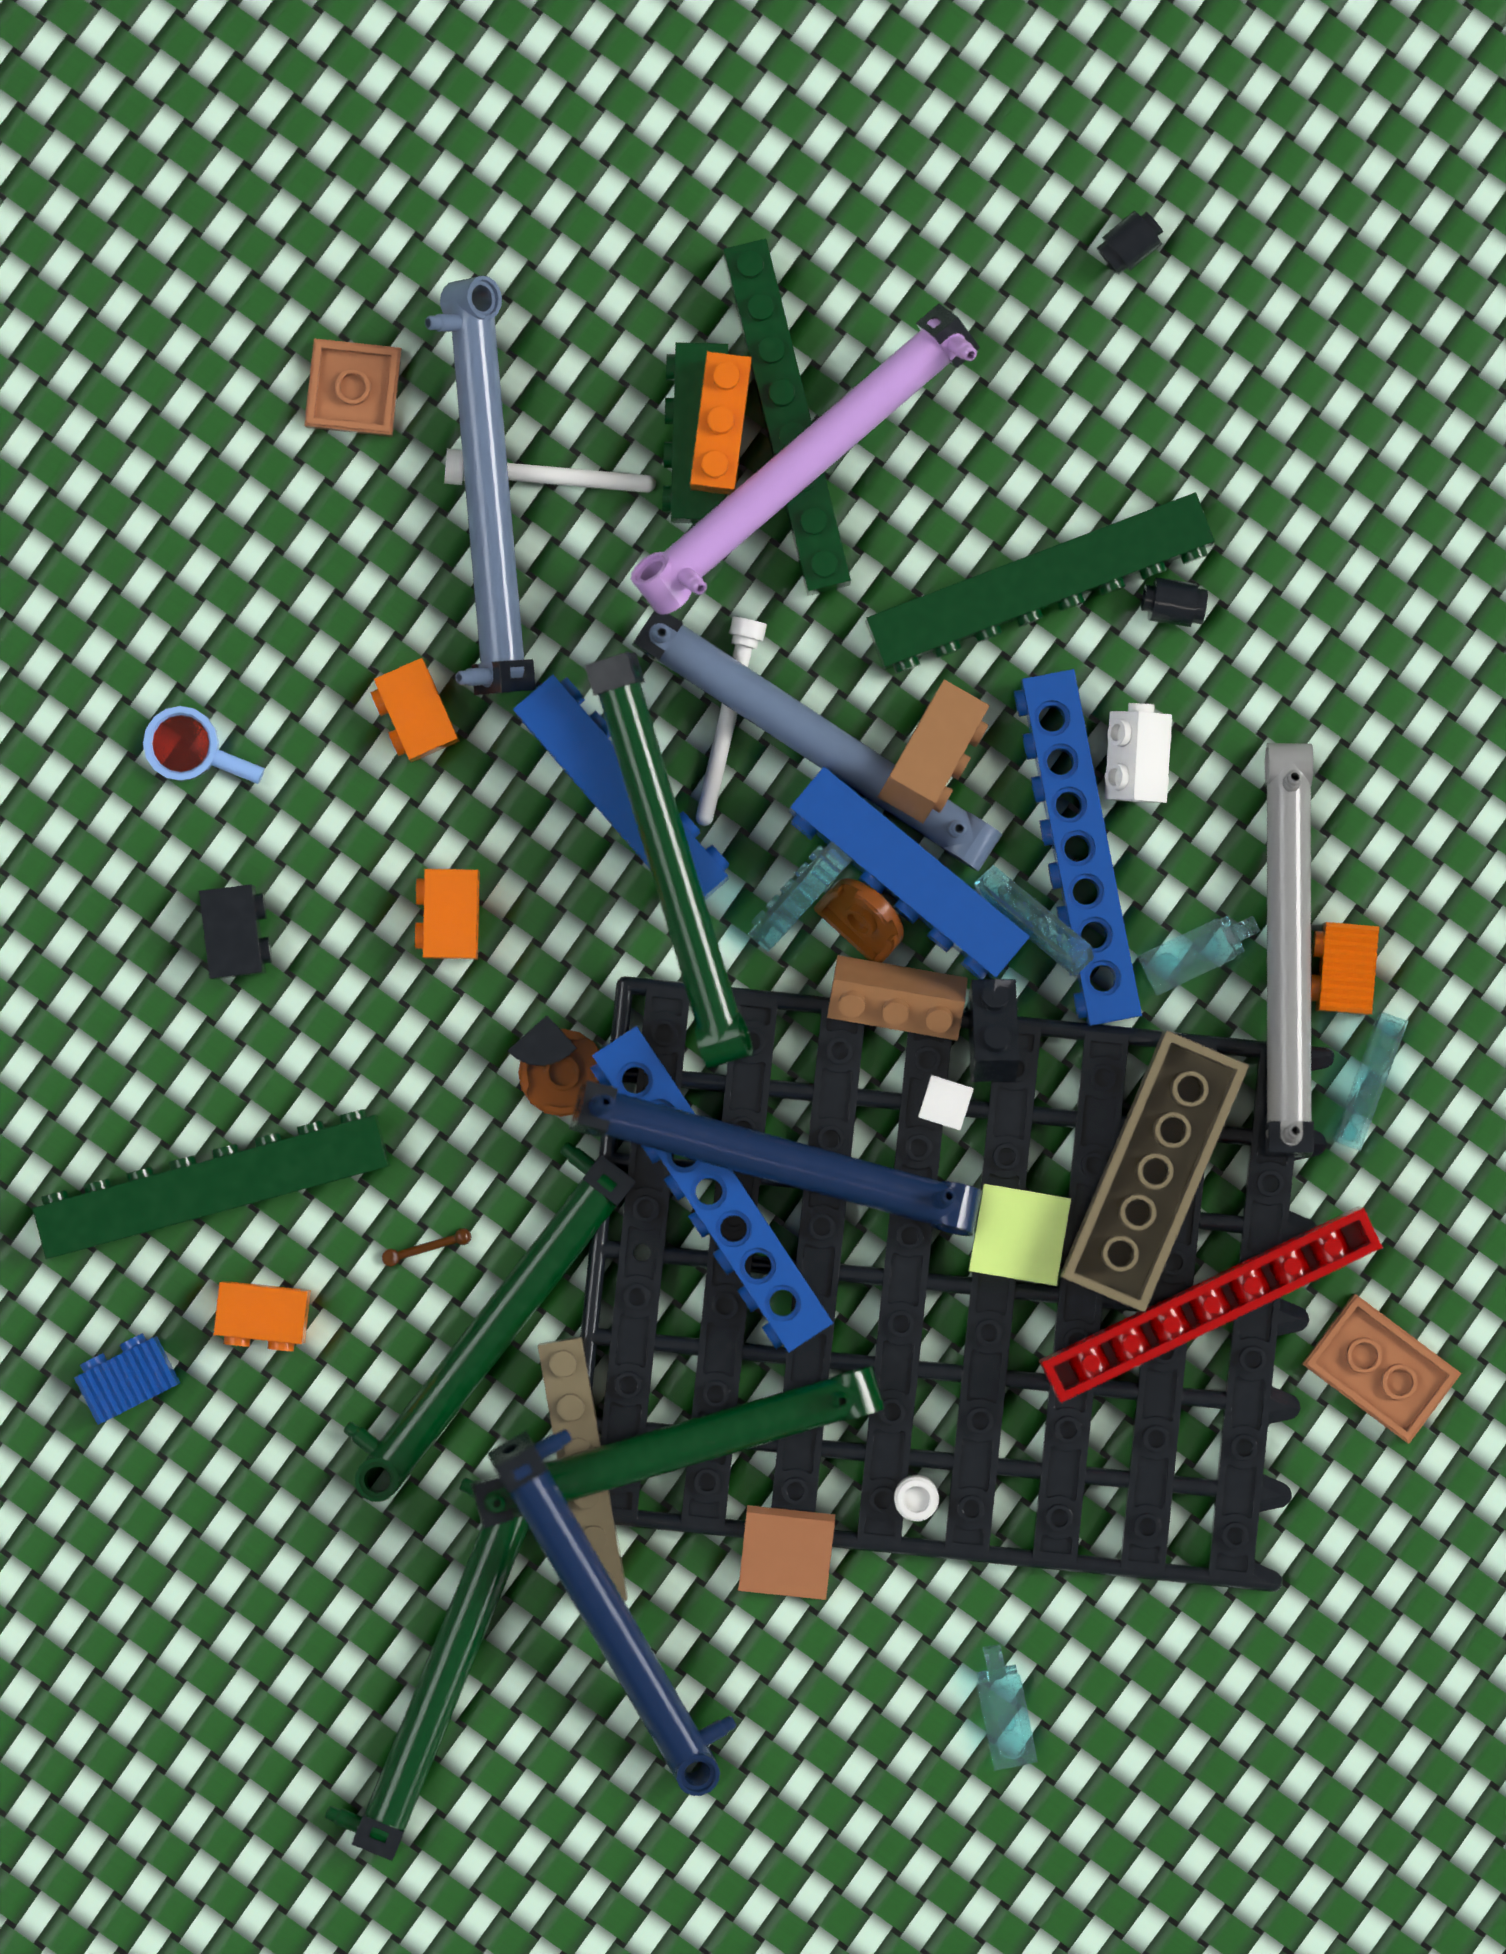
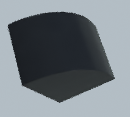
(543, 1045)

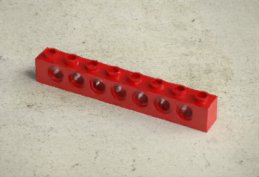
(1210, 1303)

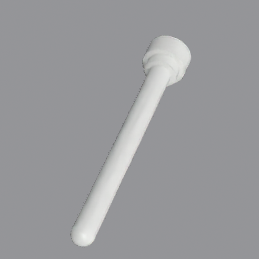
(556, 475)
(745, 637)

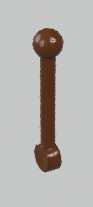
(392, 1257)

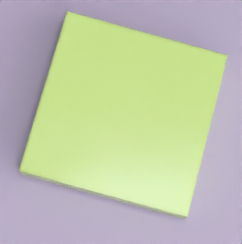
(1019, 1234)

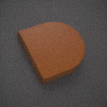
(862, 918)

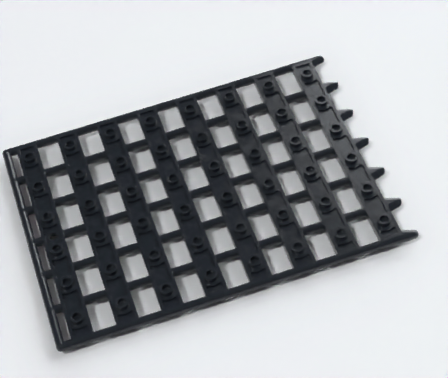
(1249, 1395)

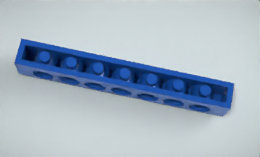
(1061, 692)
(808, 1315)

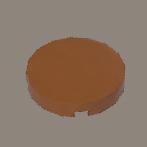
(556, 1086)

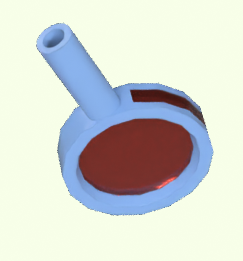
(186, 744)

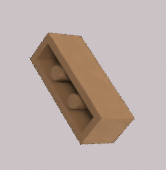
(935, 752)
(897, 997)

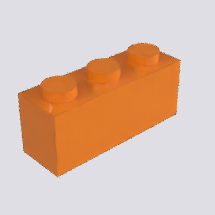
(720, 423)

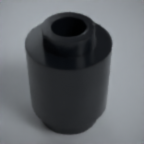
(1130, 241)
(1174, 602)

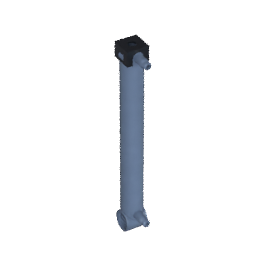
(470, 315)
(805, 732)

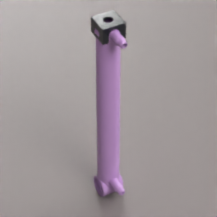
(672, 575)

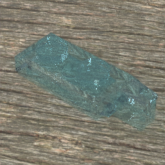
(1195, 952)
(1005, 1712)

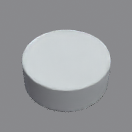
(916, 1497)

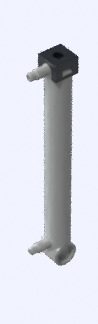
(1289, 950)

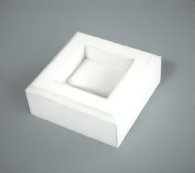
(945, 1102)

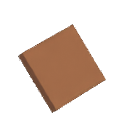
(353, 387)
(786, 1552)

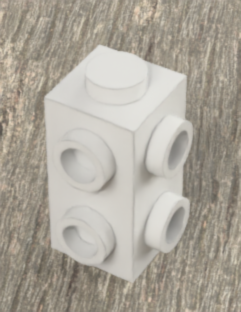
(1138, 755)

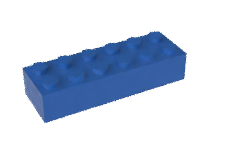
(588, 757)
(909, 875)

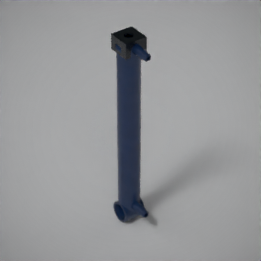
(942, 1204)
(605, 1612)

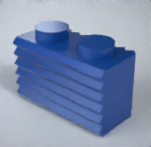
(125, 1379)

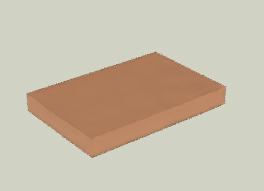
(1381, 1368)

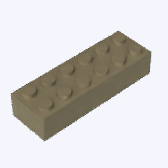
(1154, 1170)

